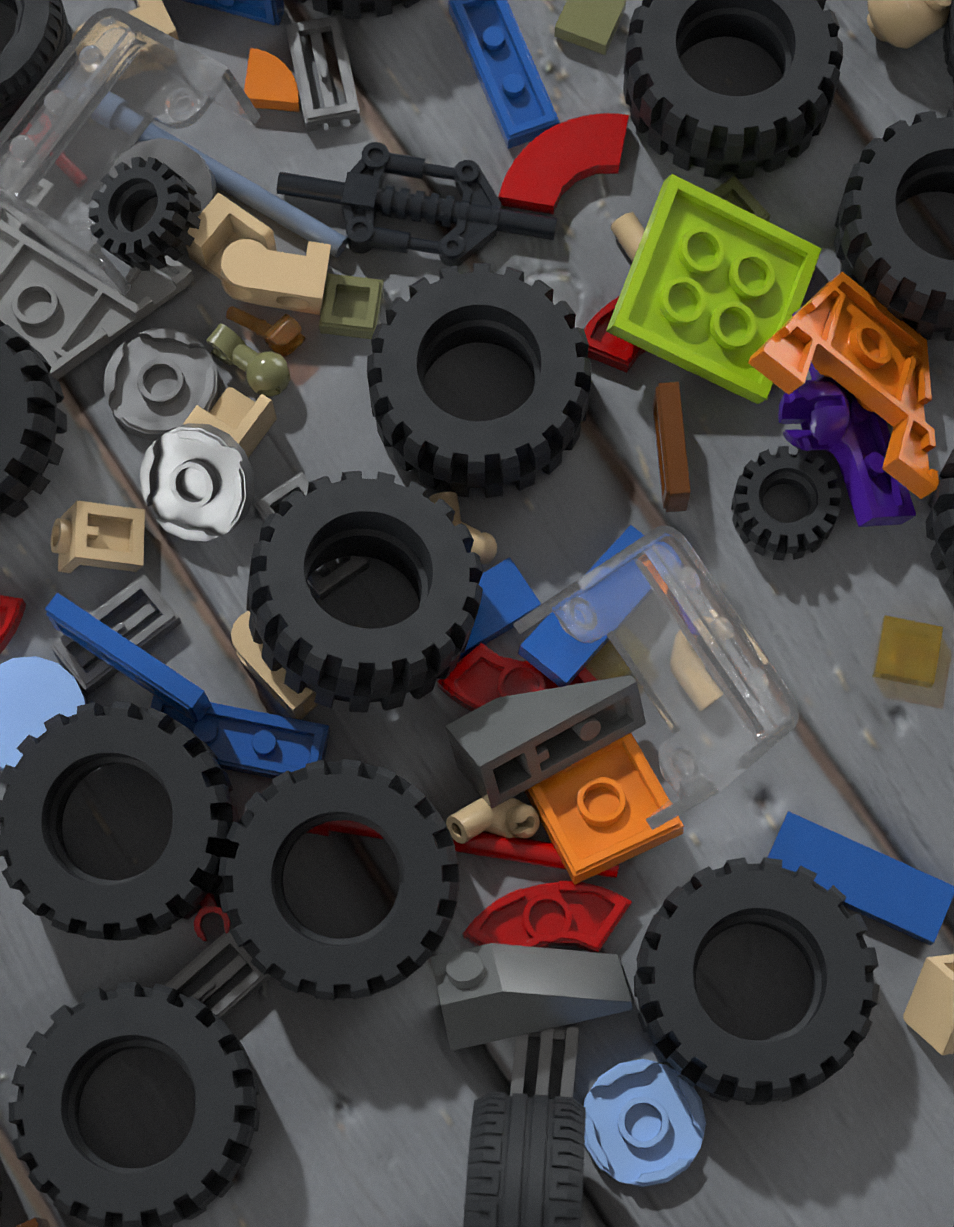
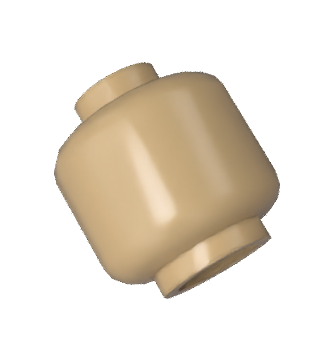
(906, 21)

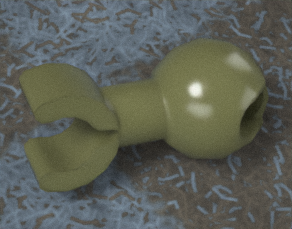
(265, 371)

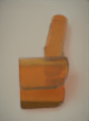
(281, 337)

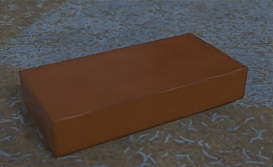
(671, 447)

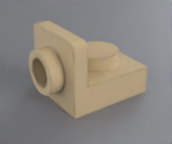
(99, 537)

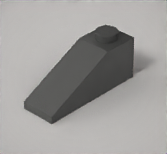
(540, 733)
(520, 990)

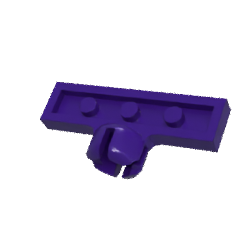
(858, 440)

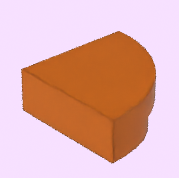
(270, 83)

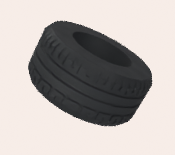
(525, 1162)

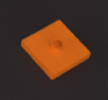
(601, 809)

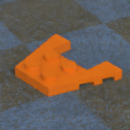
(873, 358)

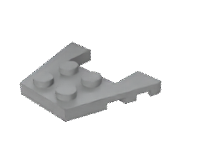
(66, 309)

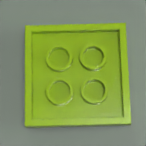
(711, 287)

